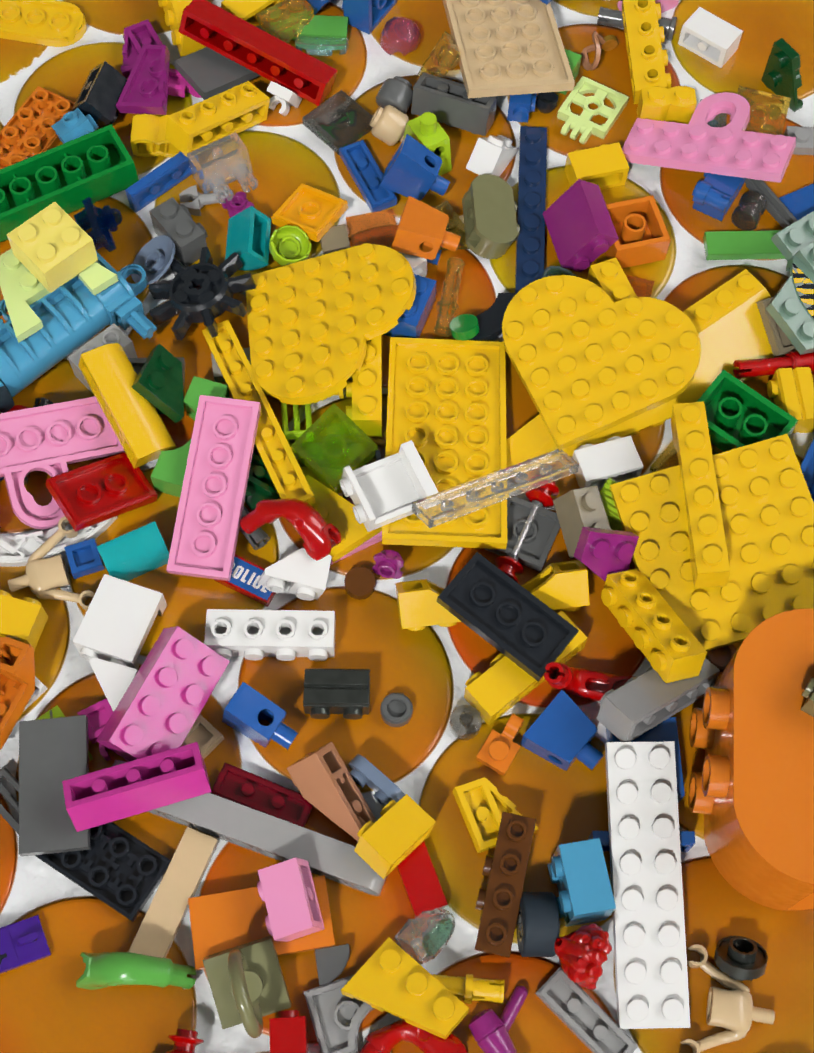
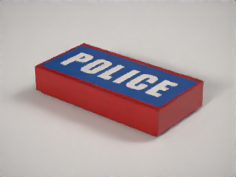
(245, 581)

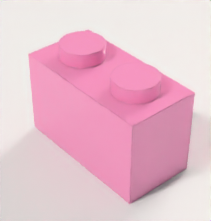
(290, 900)

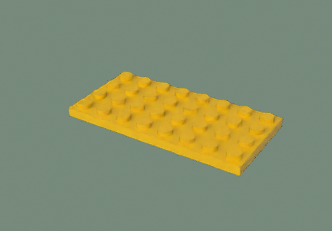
(454, 411)

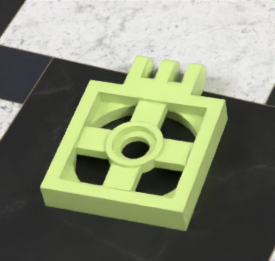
(582, 123)

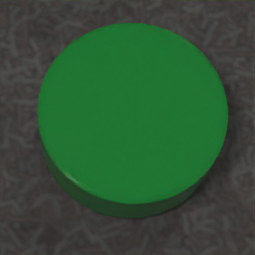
(464, 327)

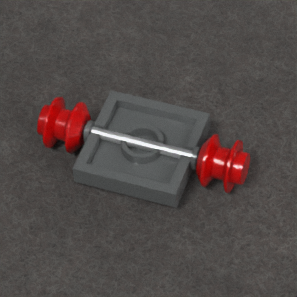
(529, 531)

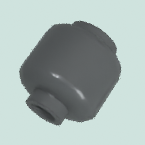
(396, 93)

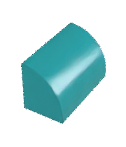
(250, 238)
(134, 552)

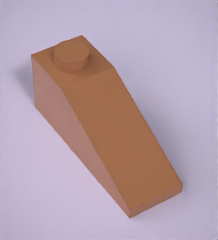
(331, 789)

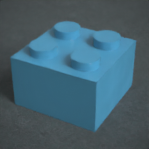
(581, 882)

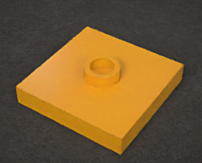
(310, 211)

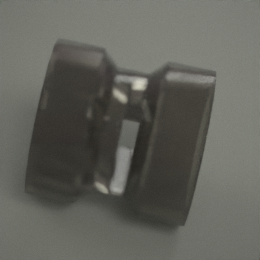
(751, 206)

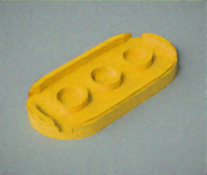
(42, 22)

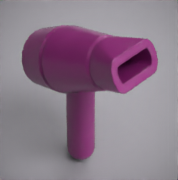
(492, 1031)

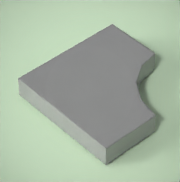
(336, 1017)

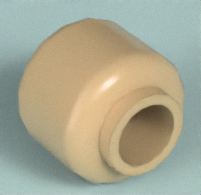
(388, 125)

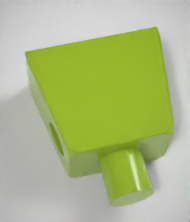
(431, 135)

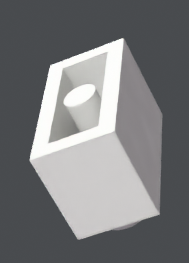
(710, 37)
(612, 459)

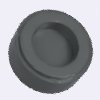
(396, 710)

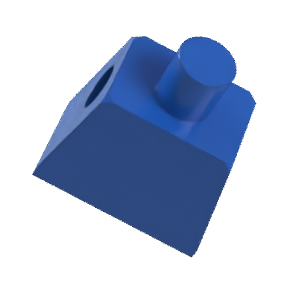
(414, 171)
(248, 708)
(563, 735)

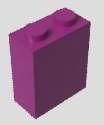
(580, 226)

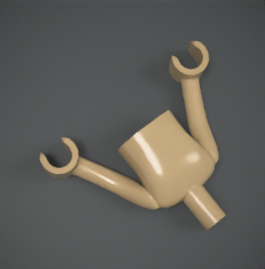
(48, 574)
(726, 1008)

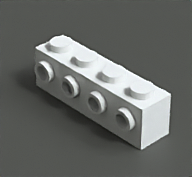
(271, 633)

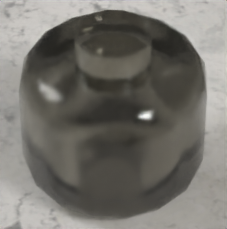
(465, 722)

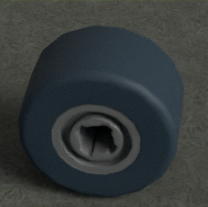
(537, 924)

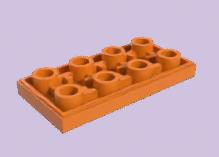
(30, 128)
(239, 917)

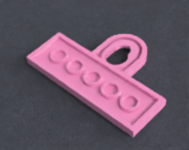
(711, 149)
(47, 441)

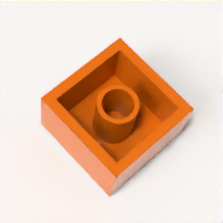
(640, 232)

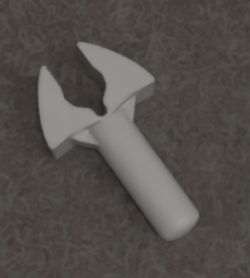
(198, 199)

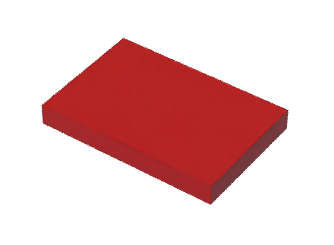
(100, 491)

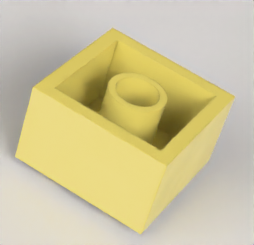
(52, 247)

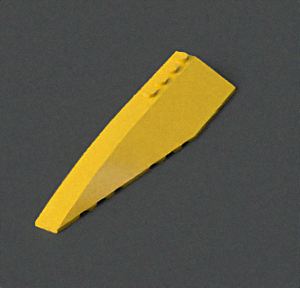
(728, 331)

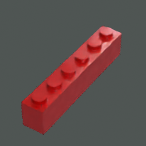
(257, 50)

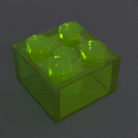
(332, 445)

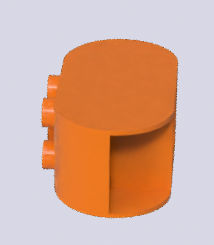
(761, 765)

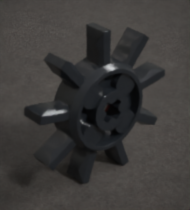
(201, 293)

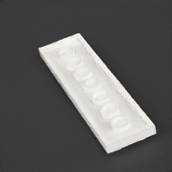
(647, 886)

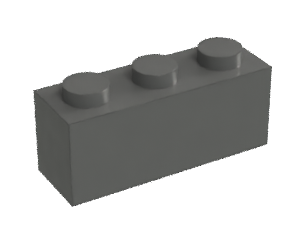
(451, 104)

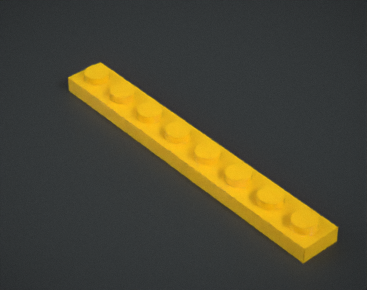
(270, 439)

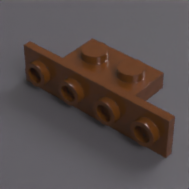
(505, 884)

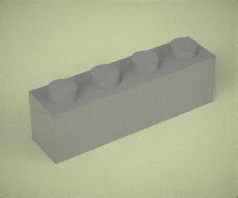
(650, 701)

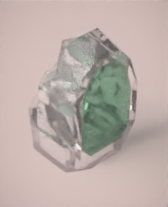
(426, 935)

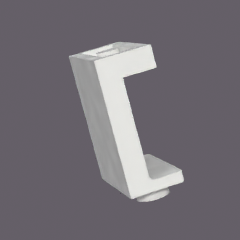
(387, 487)
(118, 621)

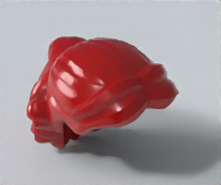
(583, 954)

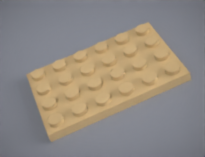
(508, 47)

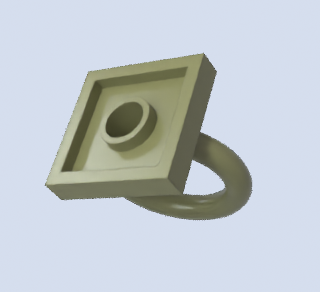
(247, 984)

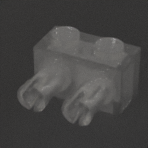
(221, 164)

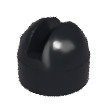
(546, 102)

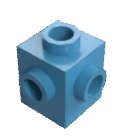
(74, 125)

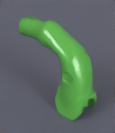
(129, 968)

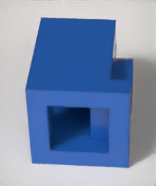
(520, 106)

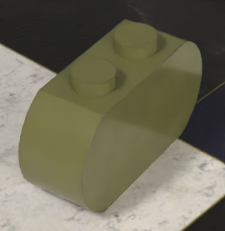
(490, 216)

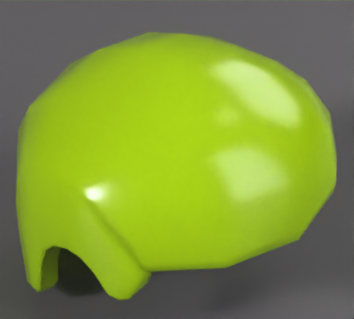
(289, 245)

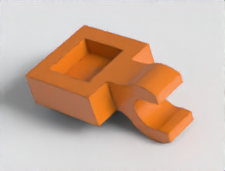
(499, 748)

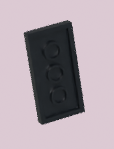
(507, 616)

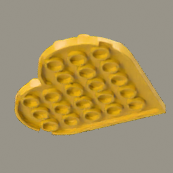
(318, 313)
(596, 358)

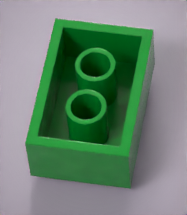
(741, 414)

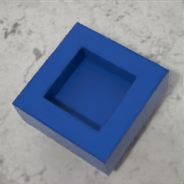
(84, 558)

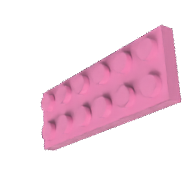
(214, 488)

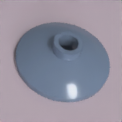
(155, 258)

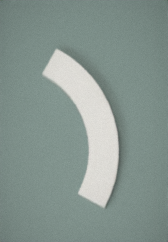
(17, 549)

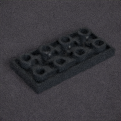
(114, 869)

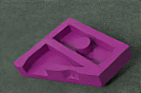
(605, 550)

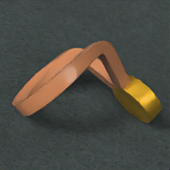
(607, 43)

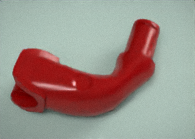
(308, 522)
(582, 682)
(388, 1037)

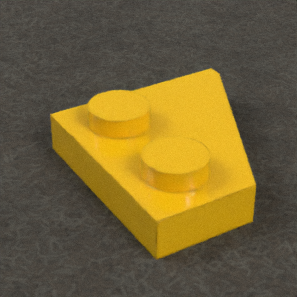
(482, 811)

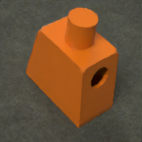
(423, 231)

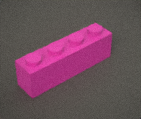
(136, 787)

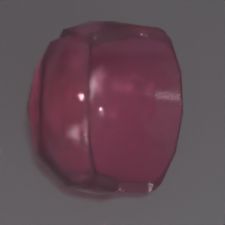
(400, 35)

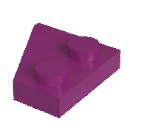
(134, 38)

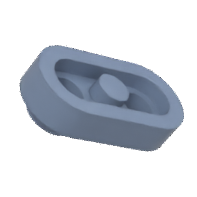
(366, 773)

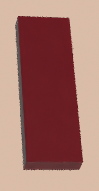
(262, 795)

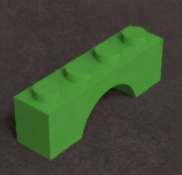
(171, 464)

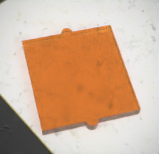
(372, 228)

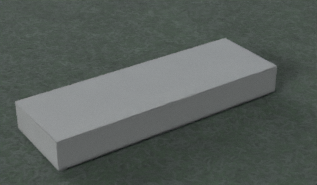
(584, 1016)

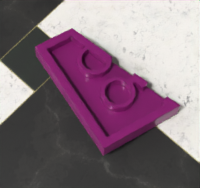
(148, 83)

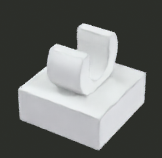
(283, 96)

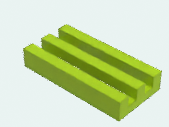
(297, 432)

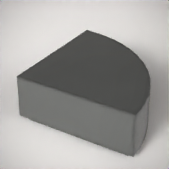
(331, 962)

